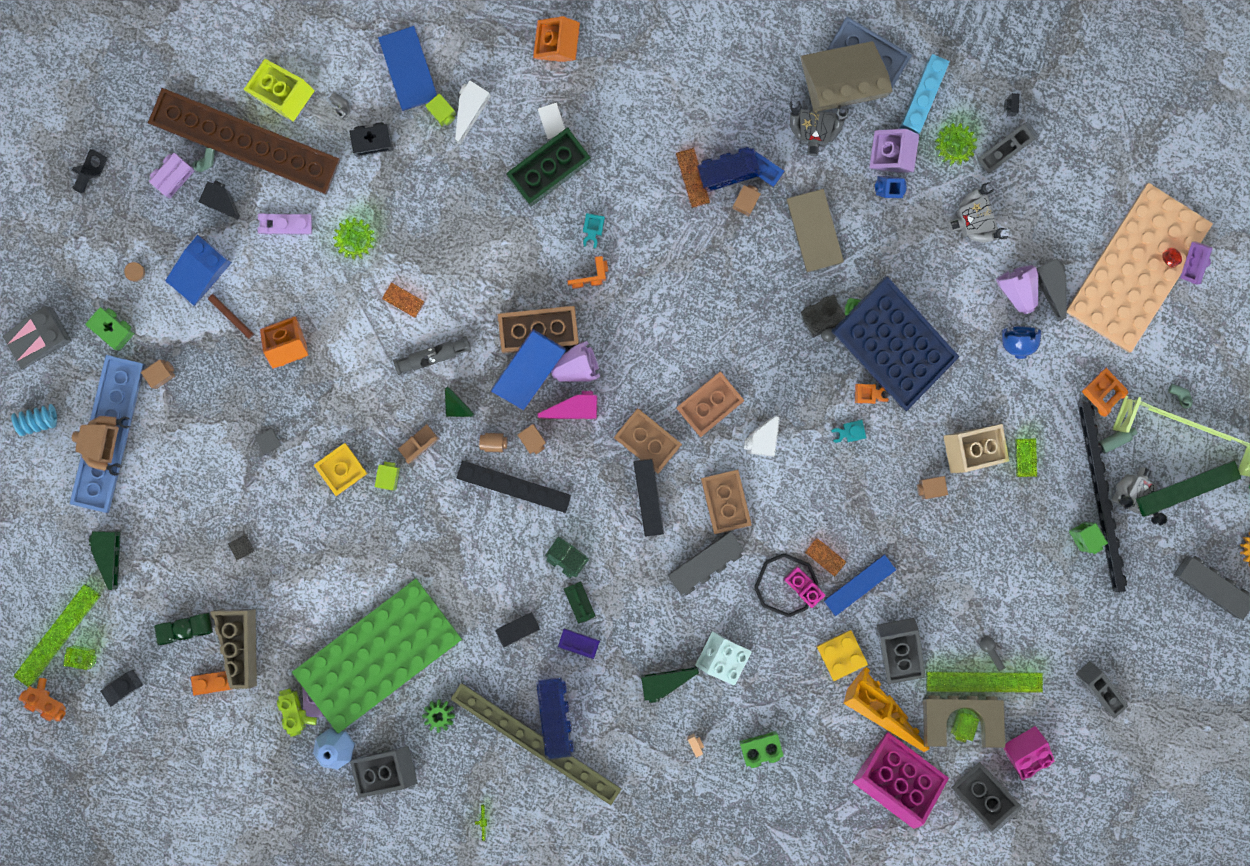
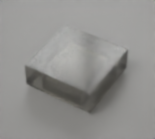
(241, 547)

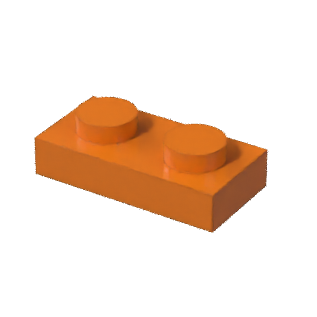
(209, 683)

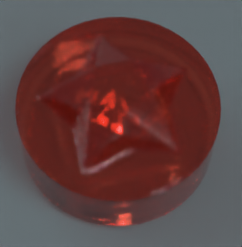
(1172, 257)

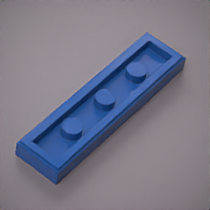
(859, 585)

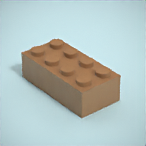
(554, 323)

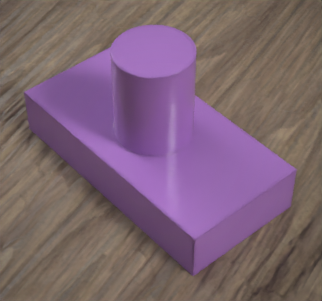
(1196, 262)

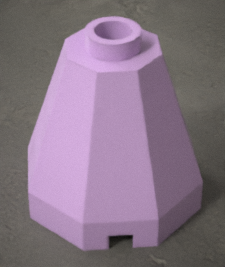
(1021, 288)
(577, 365)

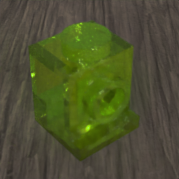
(73, 652)

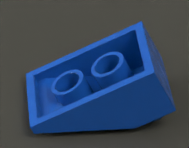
(197, 270)

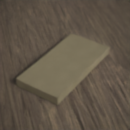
(815, 230)

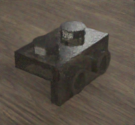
(822, 315)

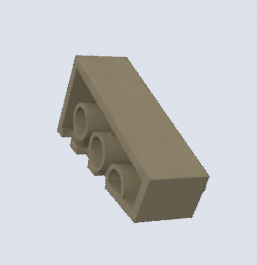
(238, 645)

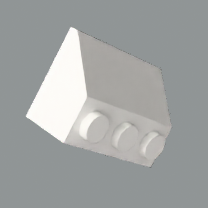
(763, 439)

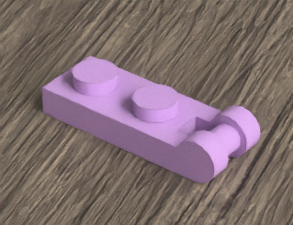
(286, 224)

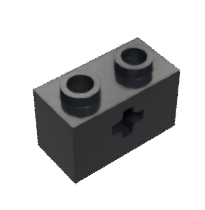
(381, 142)

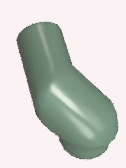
(205, 162)
(1183, 395)

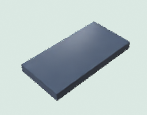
(854, 33)

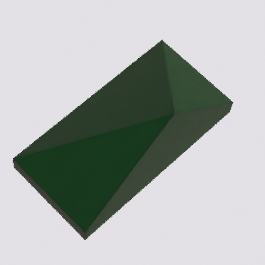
(455, 406)

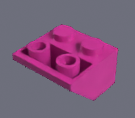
(1029, 753)

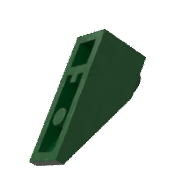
(106, 552)
(663, 683)

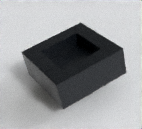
(1012, 104)

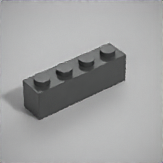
(705, 563)
(1214, 587)

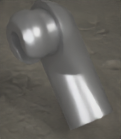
(343, 105)

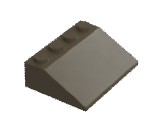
(845, 76)

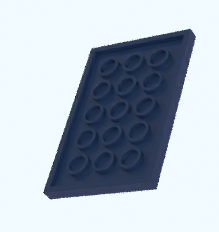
(895, 343)

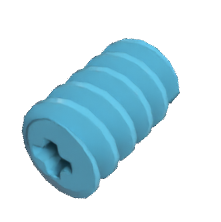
(36, 421)

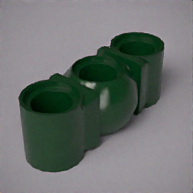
(183, 629)

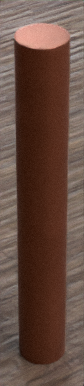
(230, 316)

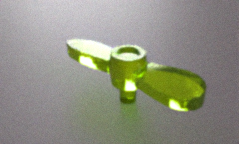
(483, 822)

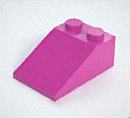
(576, 407)

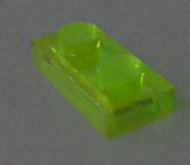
(1026, 457)

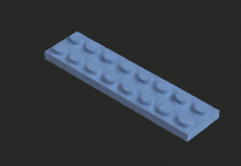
(114, 398)

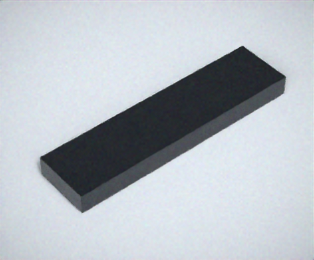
(648, 497)

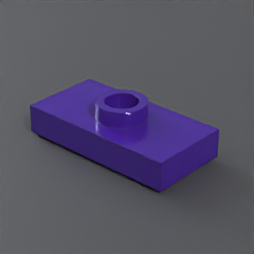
(578, 643)

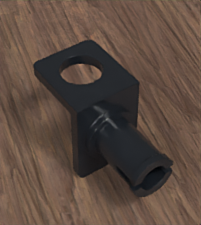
(88, 171)

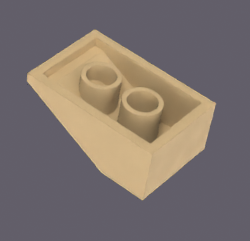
(976, 448)

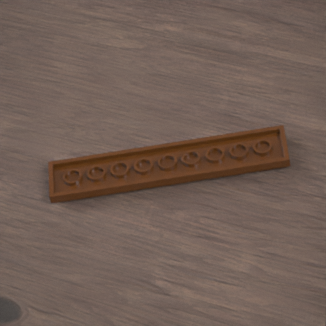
(244, 141)

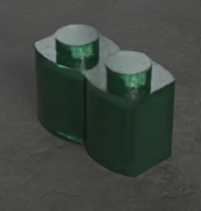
(567, 557)

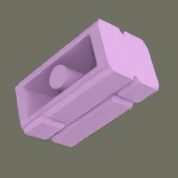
(171, 175)

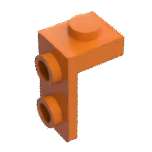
(601, 266)

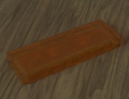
(688, 164)

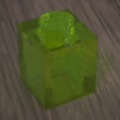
(964, 727)

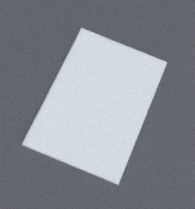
(551, 120)

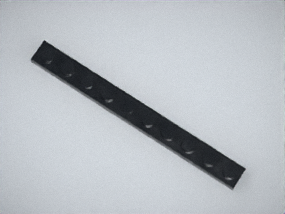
(1103, 503)

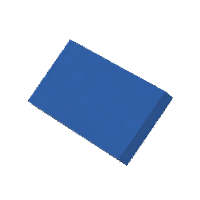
(408, 68)
(528, 369)

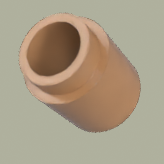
(493, 442)

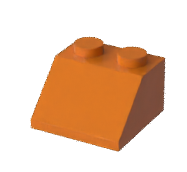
(556, 39)
(283, 342)

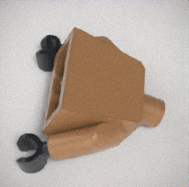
(98, 441)

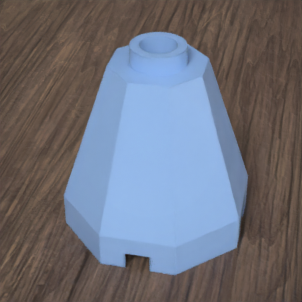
(333, 748)

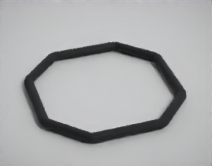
(761, 575)

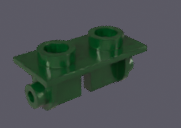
(579, 602)

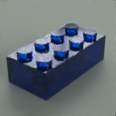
(553, 718)

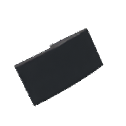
(517, 629)

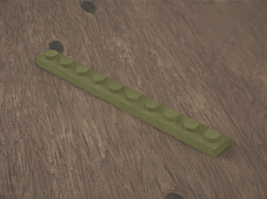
(533, 742)

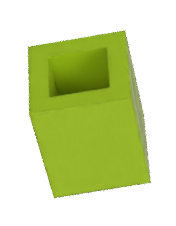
(441, 110)
(387, 476)

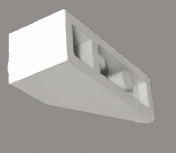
(470, 106)

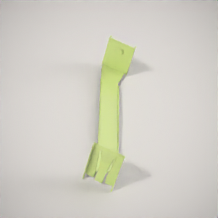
(1244, 468)

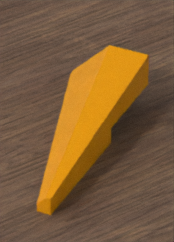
(869, 700)

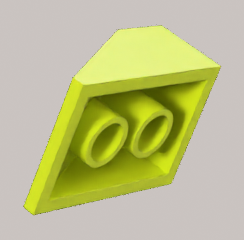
(279, 89)

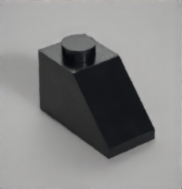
(219, 199)
(121, 687)

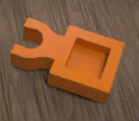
(868, 394)

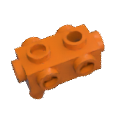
(39, 700)

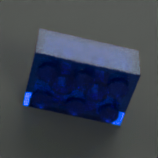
(729, 169)

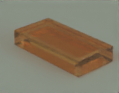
(403, 300)
(825, 557)

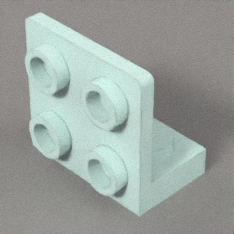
(723, 658)

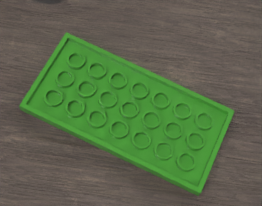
(377, 655)

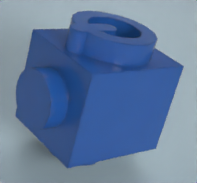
(890, 187)

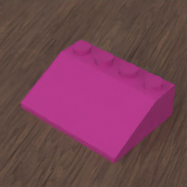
(901, 781)

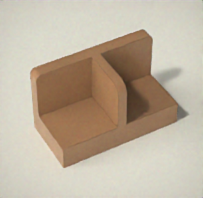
(418, 444)

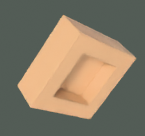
(696, 745)

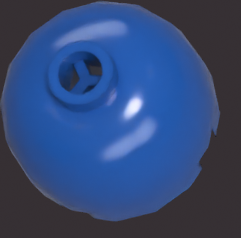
(1021, 341)

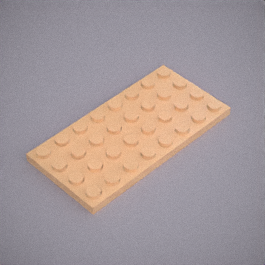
(1131, 274)

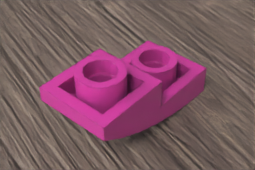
(804, 586)

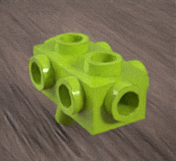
(294, 718)

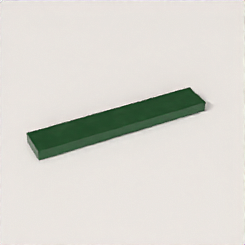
(1188, 488)

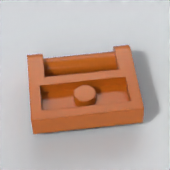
(1100, 387)

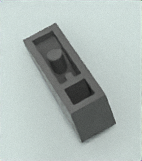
(1008, 147)
(1053, 284)
(1102, 689)

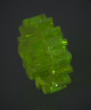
(953, 149)
(362, 236)

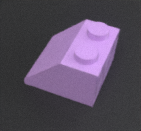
(894, 150)

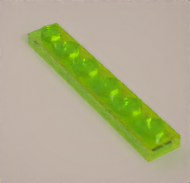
(57, 635)
(984, 681)

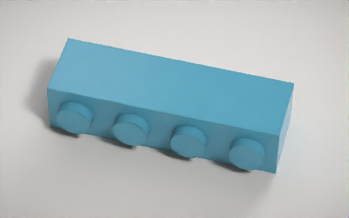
(924, 94)

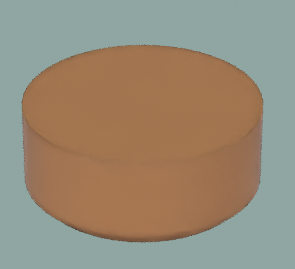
(134, 272)

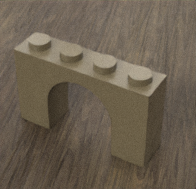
(989, 711)

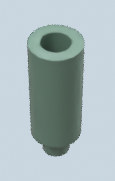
(1116, 440)

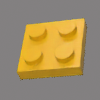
(340, 469)
(842, 655)

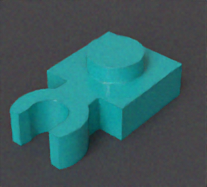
(593, 226)
(852, 432)

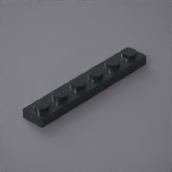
(513, 486)

